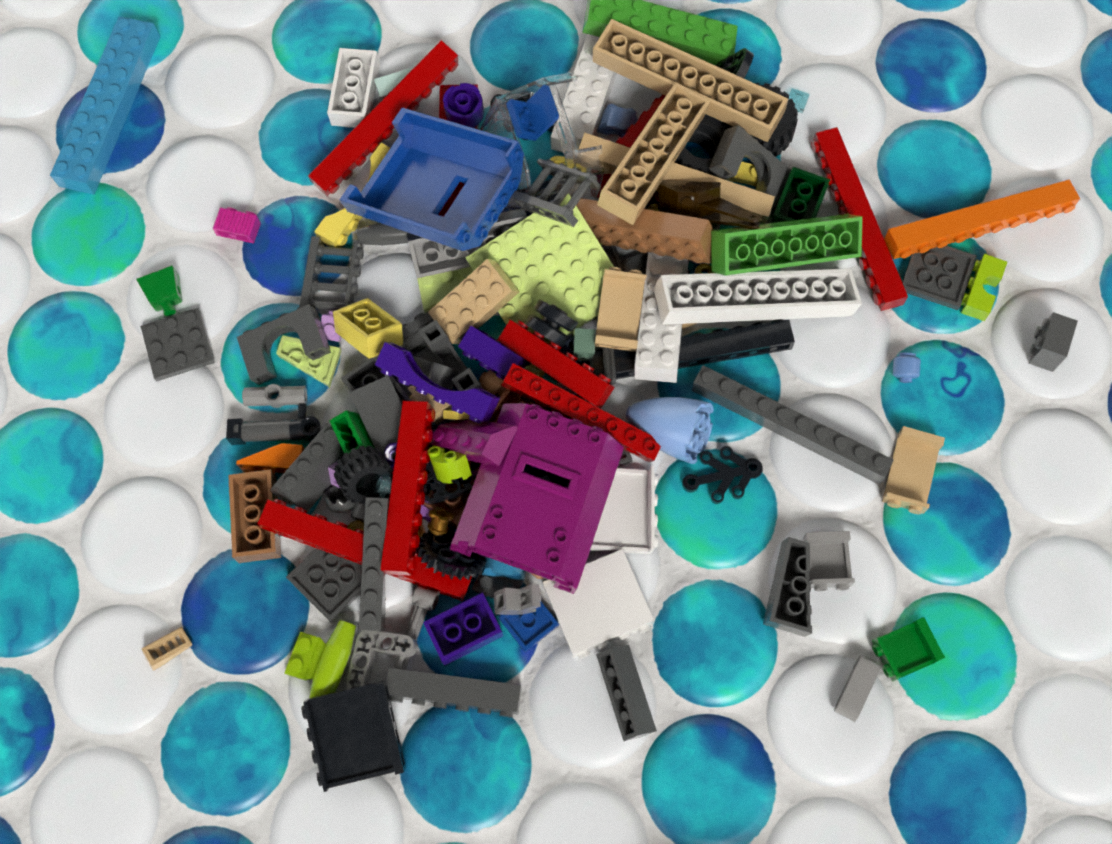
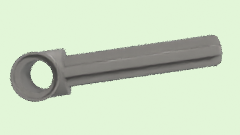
(424, 600)

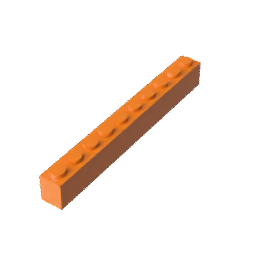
(981, 219)

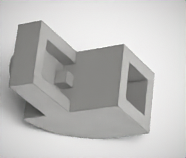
(517, 601)

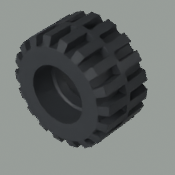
(360, 471)

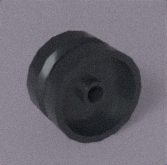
(551, 322)

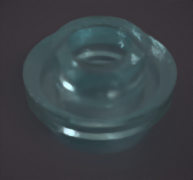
(383, 486)

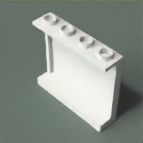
(629, 514)
(603, 607)

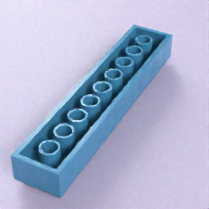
(105, 105)

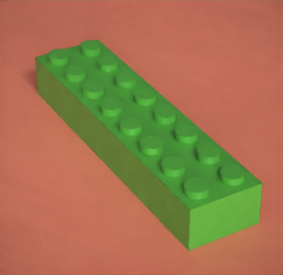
(688, 32)
(786, 244)

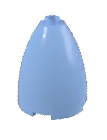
(675, 423)

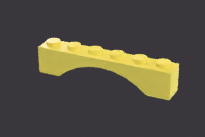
(338, 226)

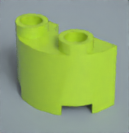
(449, 464)

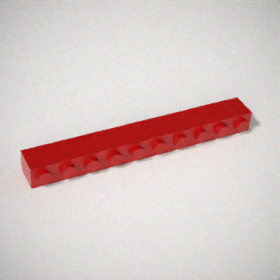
(378, 123)
(852, 200)
(347, 544)

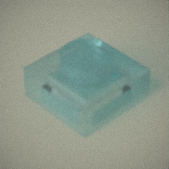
(800, 99)

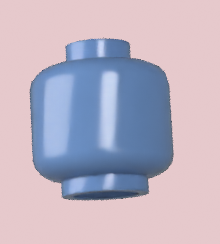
(906, 367)

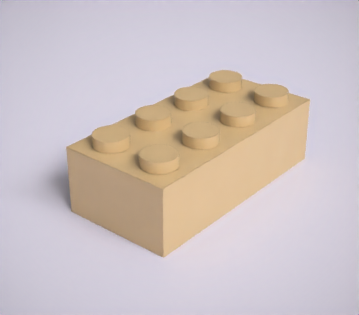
(474, 300)

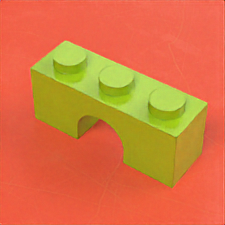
(978, 302)

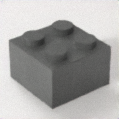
(1052, 341)

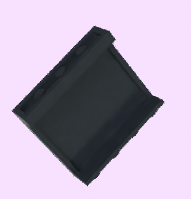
(353, 735)

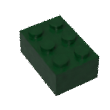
(801, 196)

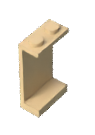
(620, 309)
(912, 470)

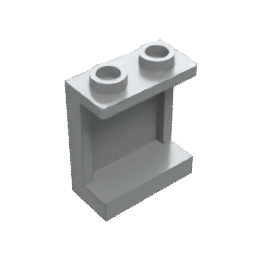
(829, 560)

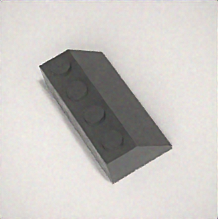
(309, 474)

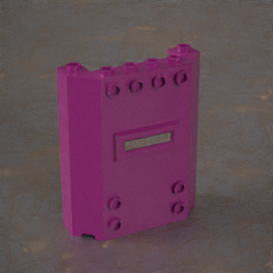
(532, 519)

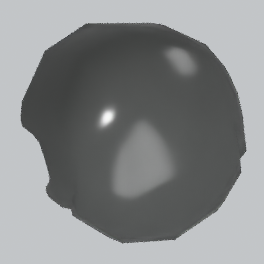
(337, 501)

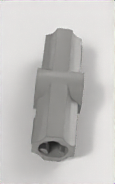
(262, 396)

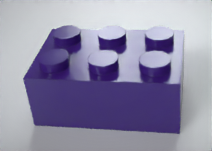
(491, 353)
(463, 629)

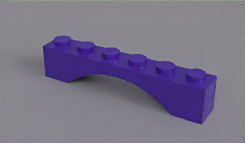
(401, 363)

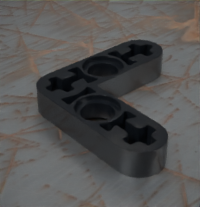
(439, 487)

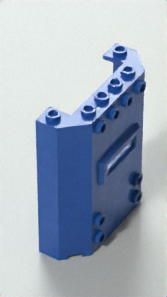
(425, 170)

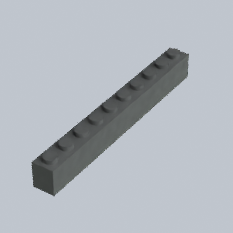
(792, 425)

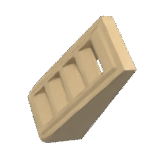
(156, 645)

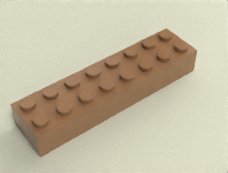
(652, 232)

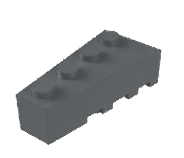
(790, 590)

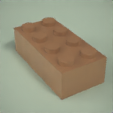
(247, 500)

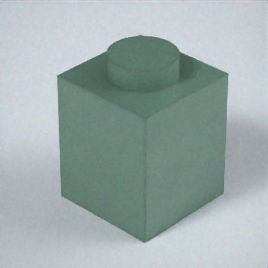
(583, 343)

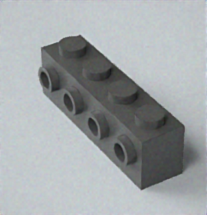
(626, 692)

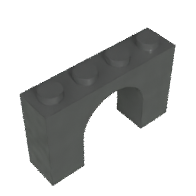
(731, 150)
(257, 343)
(446, 355)

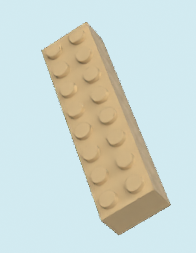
(653, 153)

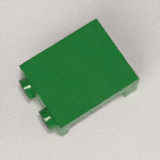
(907, 649)

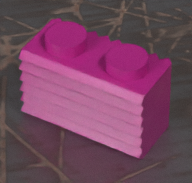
(236, 225)

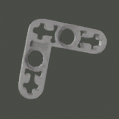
(374, 647)

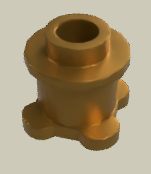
(439, 521)

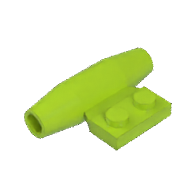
(322, 660)

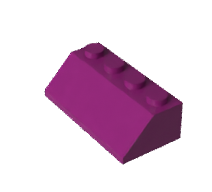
(480, 442)

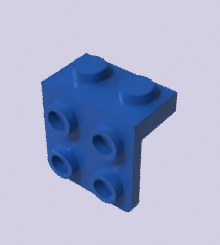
(534, 116)

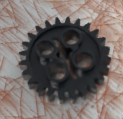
(437, 554)

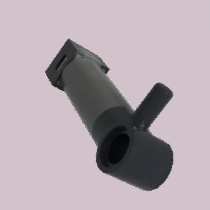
(273, 430)

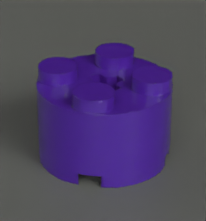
(464, 105)

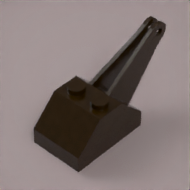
(703, 202)

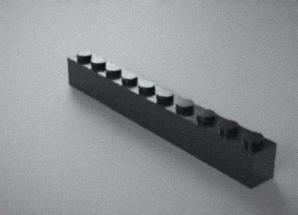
(713, 347)

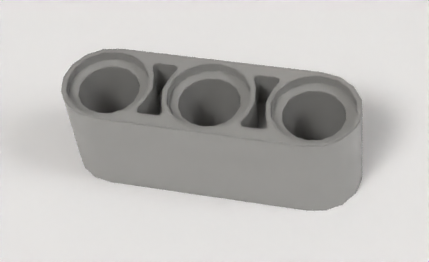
(857, 688)

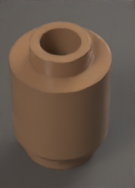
(492, 383)

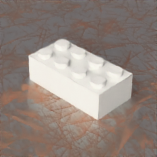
(353, 87)

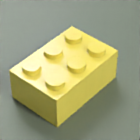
(367, 327)

